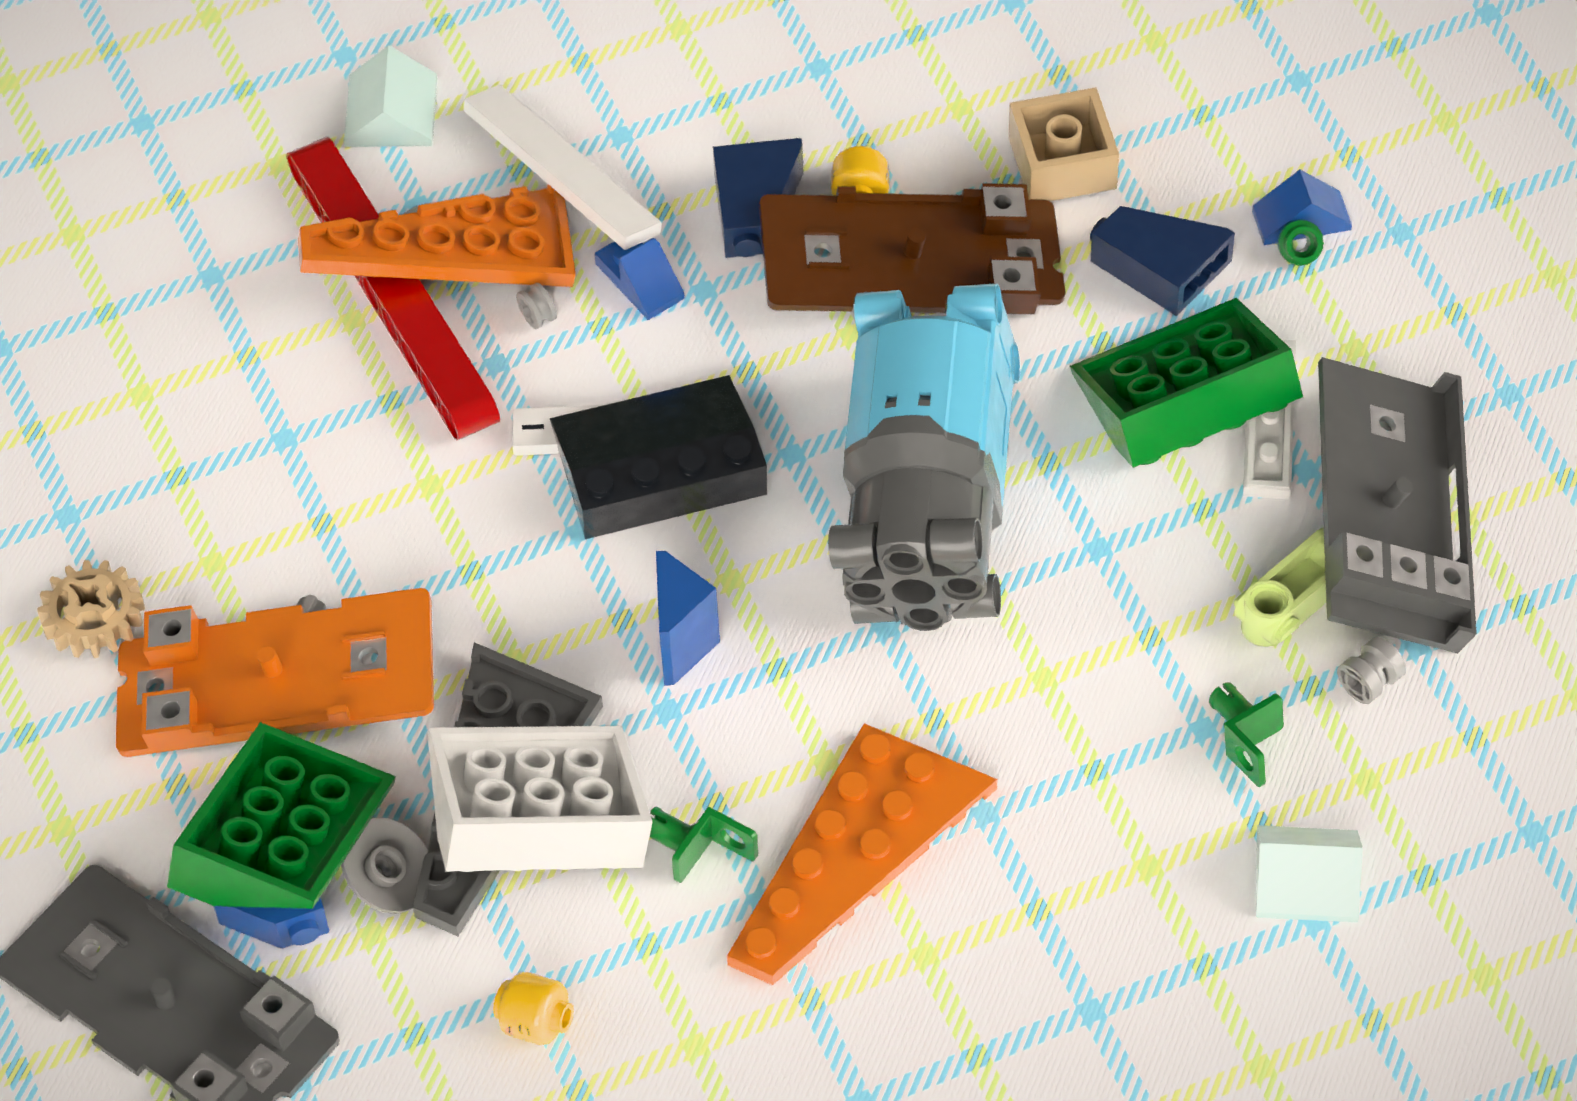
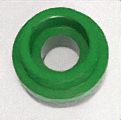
(1313, 245)

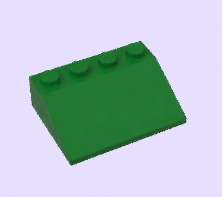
(1188, 381)
(276, 824)

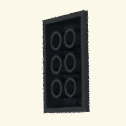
(660, 456)

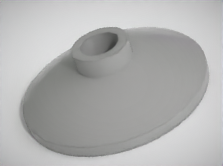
(399, 856)

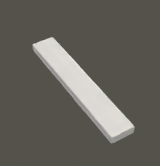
(562, 167)

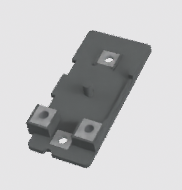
(166, 996)

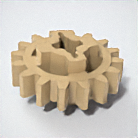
(91, 608)

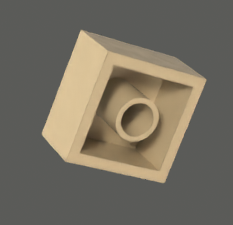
(1063, 145)

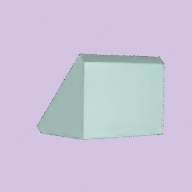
(390, 102)
(1308, 873)

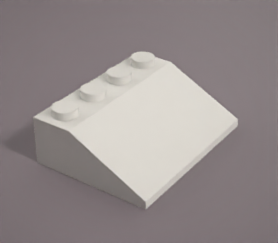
(537, 798)

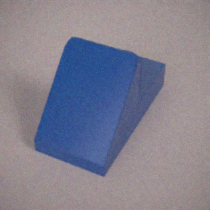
(642, 276)

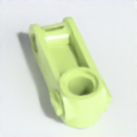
(1288, 592)

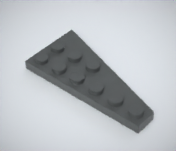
(495, 695)

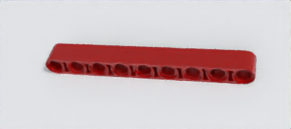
(399, 302)

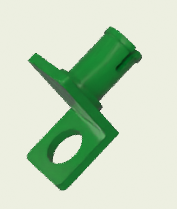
(1246, 727)
(692, 840)

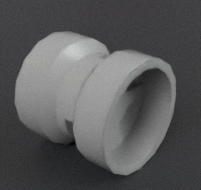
(1368, 673)

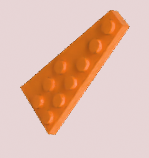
(460, 239)
(858, 838)

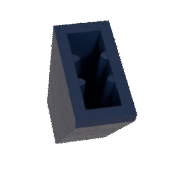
(745, 175)
(1161, 254)

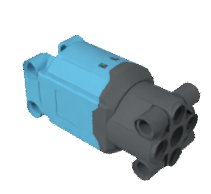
(926, 458)

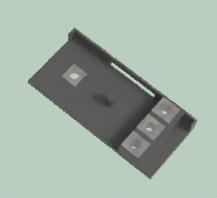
(1391, 506)

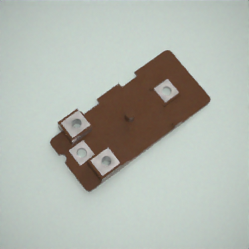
(909, 246)

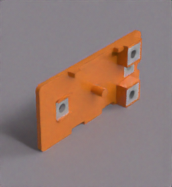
(274, 670)

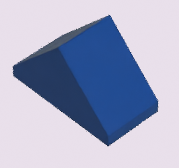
(1301, 199)

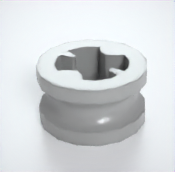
(536, 305)

